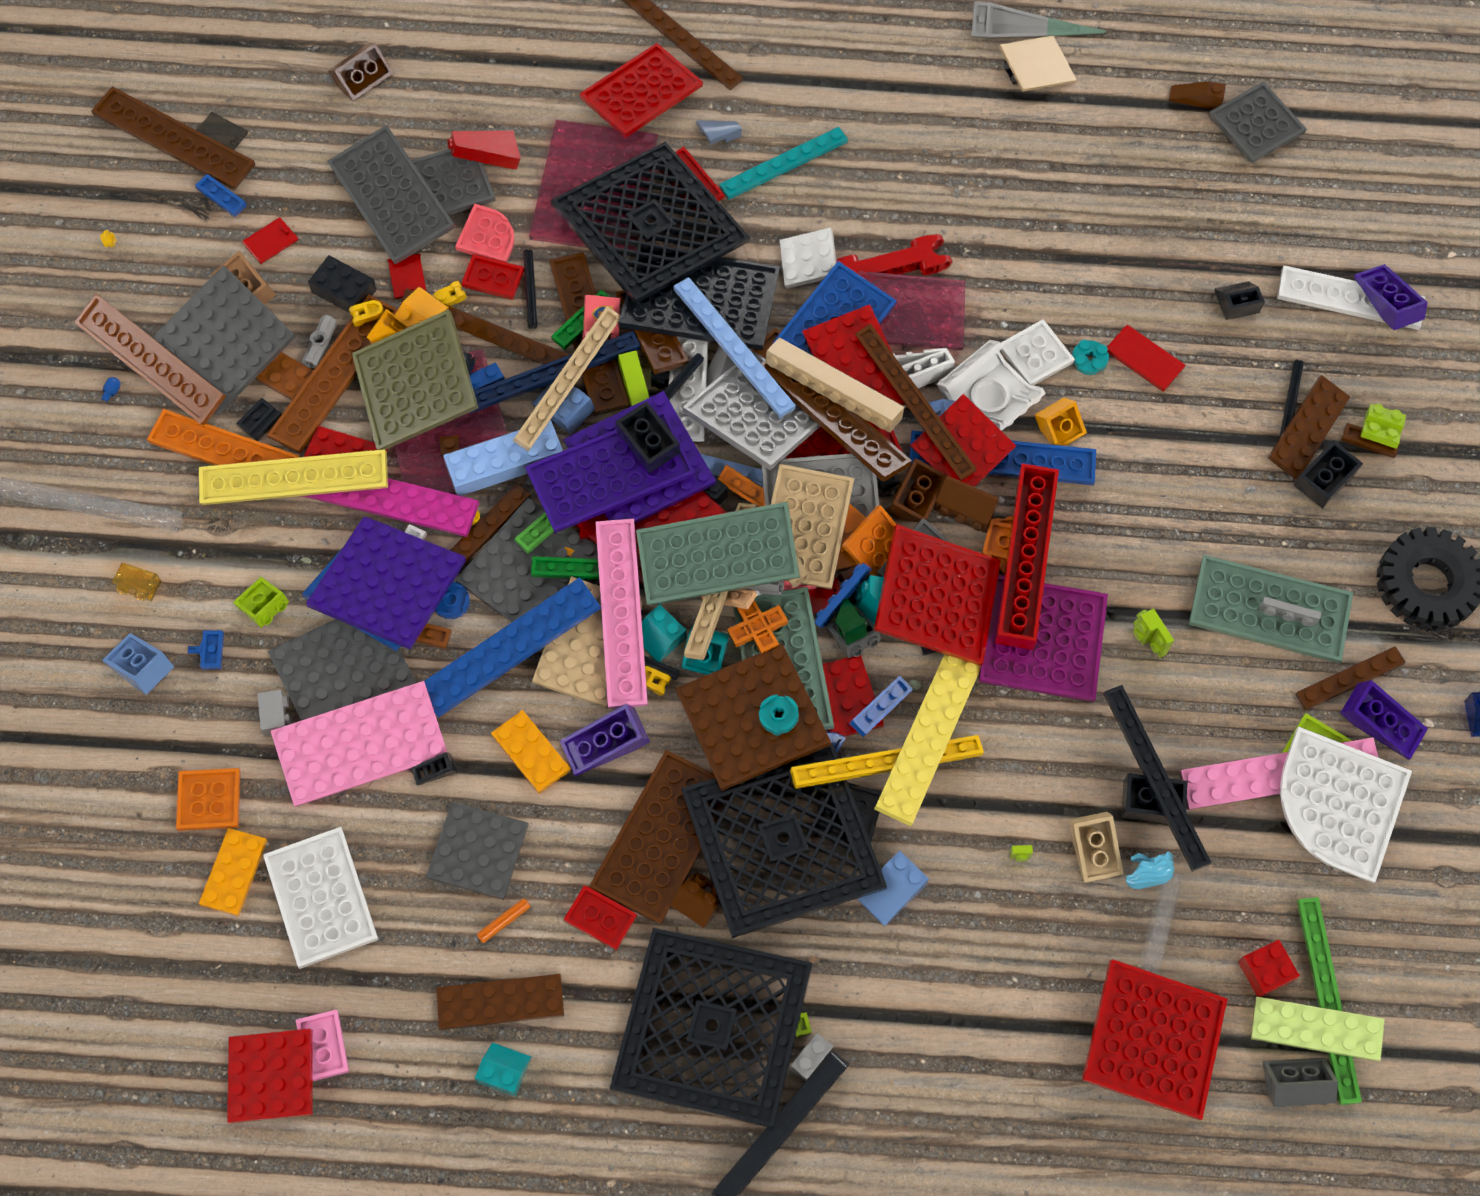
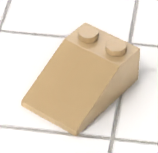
(1096, 846)

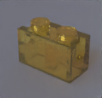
(136, 582)

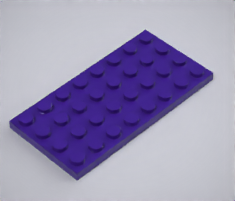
(600, 478)

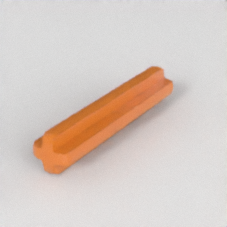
(503, 920)

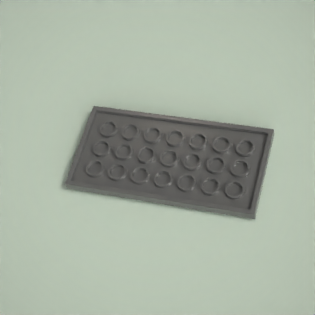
(391, 194)

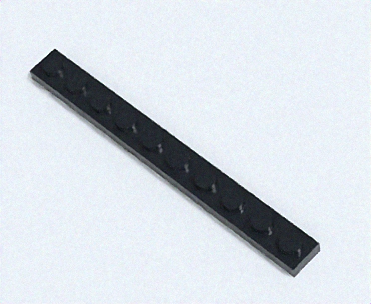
(1157, 779)

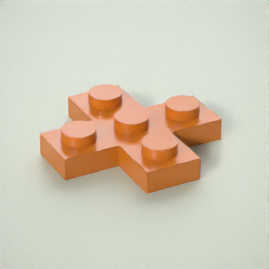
(758, 627)

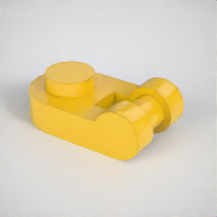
(444, 294)
(373, 311)
(651, 674)

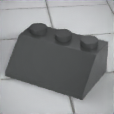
(1300, 1082)

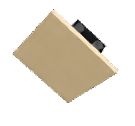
(1036, 63)

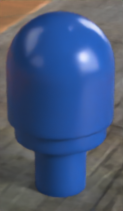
(110, 388)

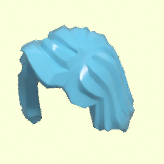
(1151, 871)

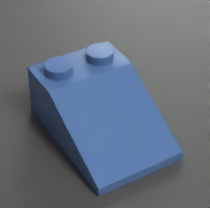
(572, 411)
(138, 663)
(903, 884)

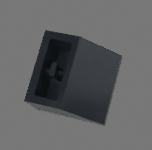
(1239, 299)

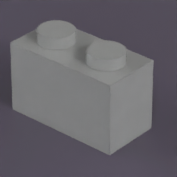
(272, 711)
(811, 1057)

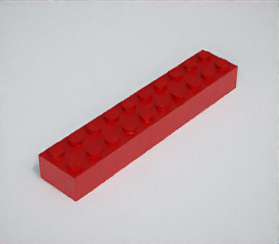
(1027, 557)

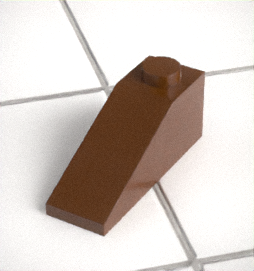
(1198, 94)

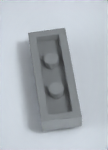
(1289, 611)

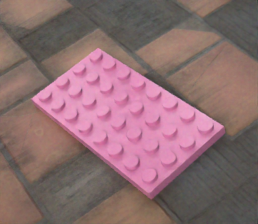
(358, 743)

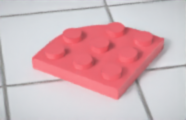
(487, 234)

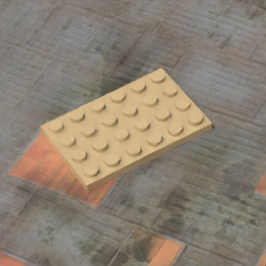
(818, 517)
(577, 659)

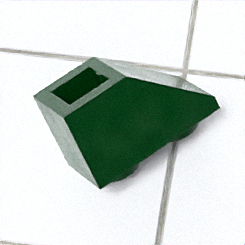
(850, 624)

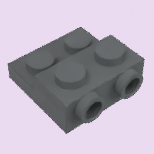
(856, 648)

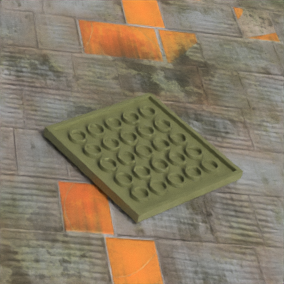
(414, 380)

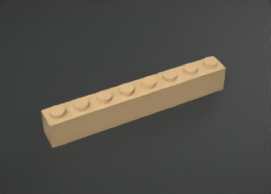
(834, 385)

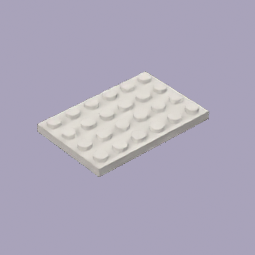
(320, 897)

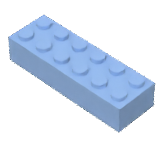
(497, 460)

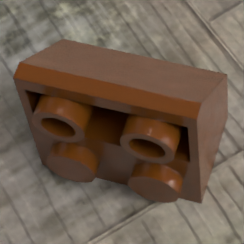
(697, 899)

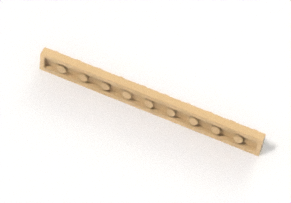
(567, 379)
(707, 617)

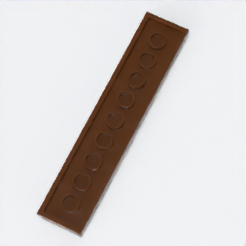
(173, 138)
(603, 381)
(846, 427)

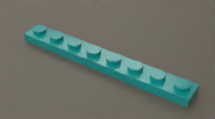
(783, 163)

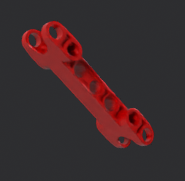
(916, 257)

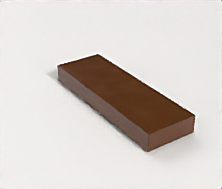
(1352, 435)

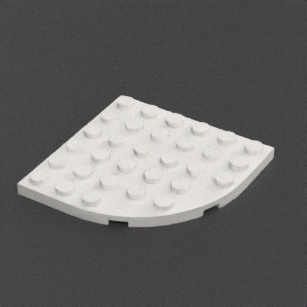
(1341, 802)

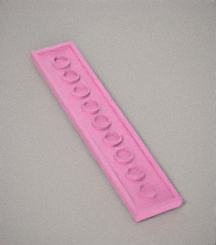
(621, 613)
(1244, 778)

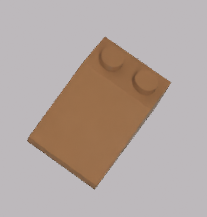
(249, 277)

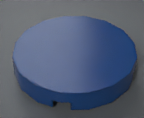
(454, 602)

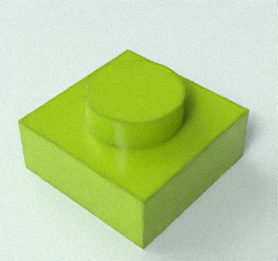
(1021, 853)
(804, 1026)

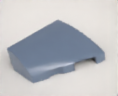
(719, 130)

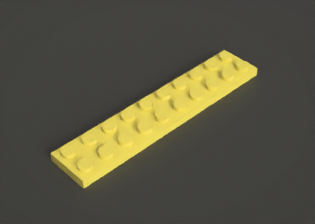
(293, 477)
(927, 739)

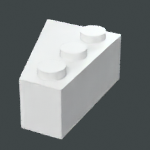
(927, 366)

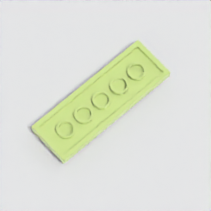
(1318, 1029)

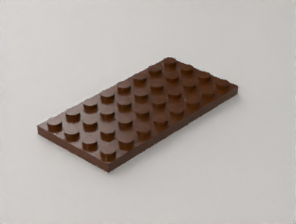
(655, 842)

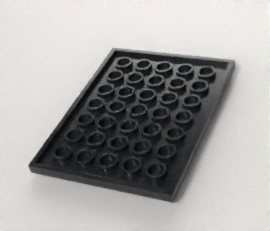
(734, 287)

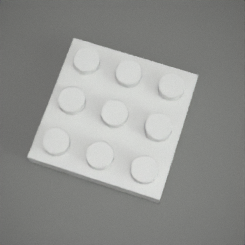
(807, 257)
(1036, 353)

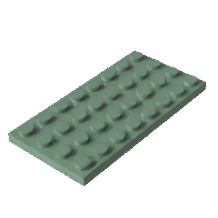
(717, 553)
(1229, 602)
(800, 643)

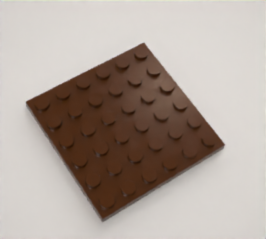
(727, 722)

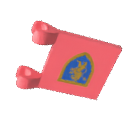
(593, 309)

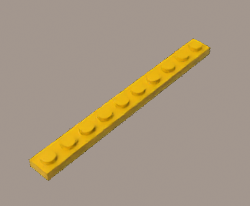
(875, 763)

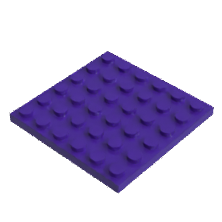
(666, 497)
(386, 582)

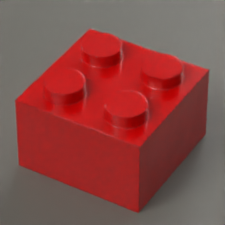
(1268, 968)

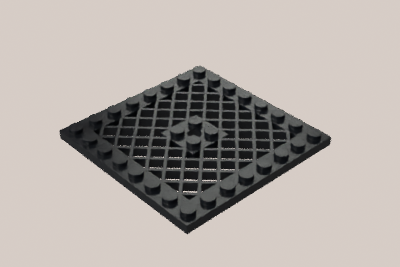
(641, 285)
(796, 905)
(745, 1109)

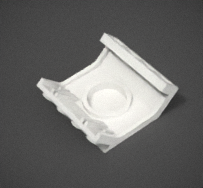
(991, 385)

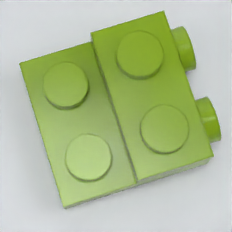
(1383, 425)
(261, 602)
(1152, 629)

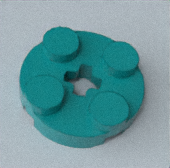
(1093, 348)
(778, 725)

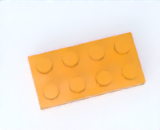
(530, 751)
(233, 872)

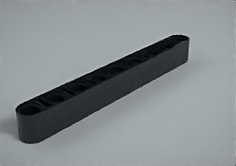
(786, 1122)

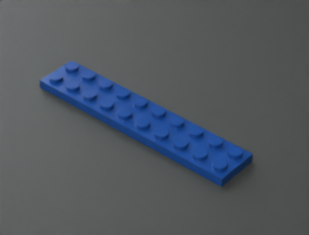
(1074, 463)
(510, 646)

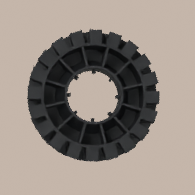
(1438, 551)

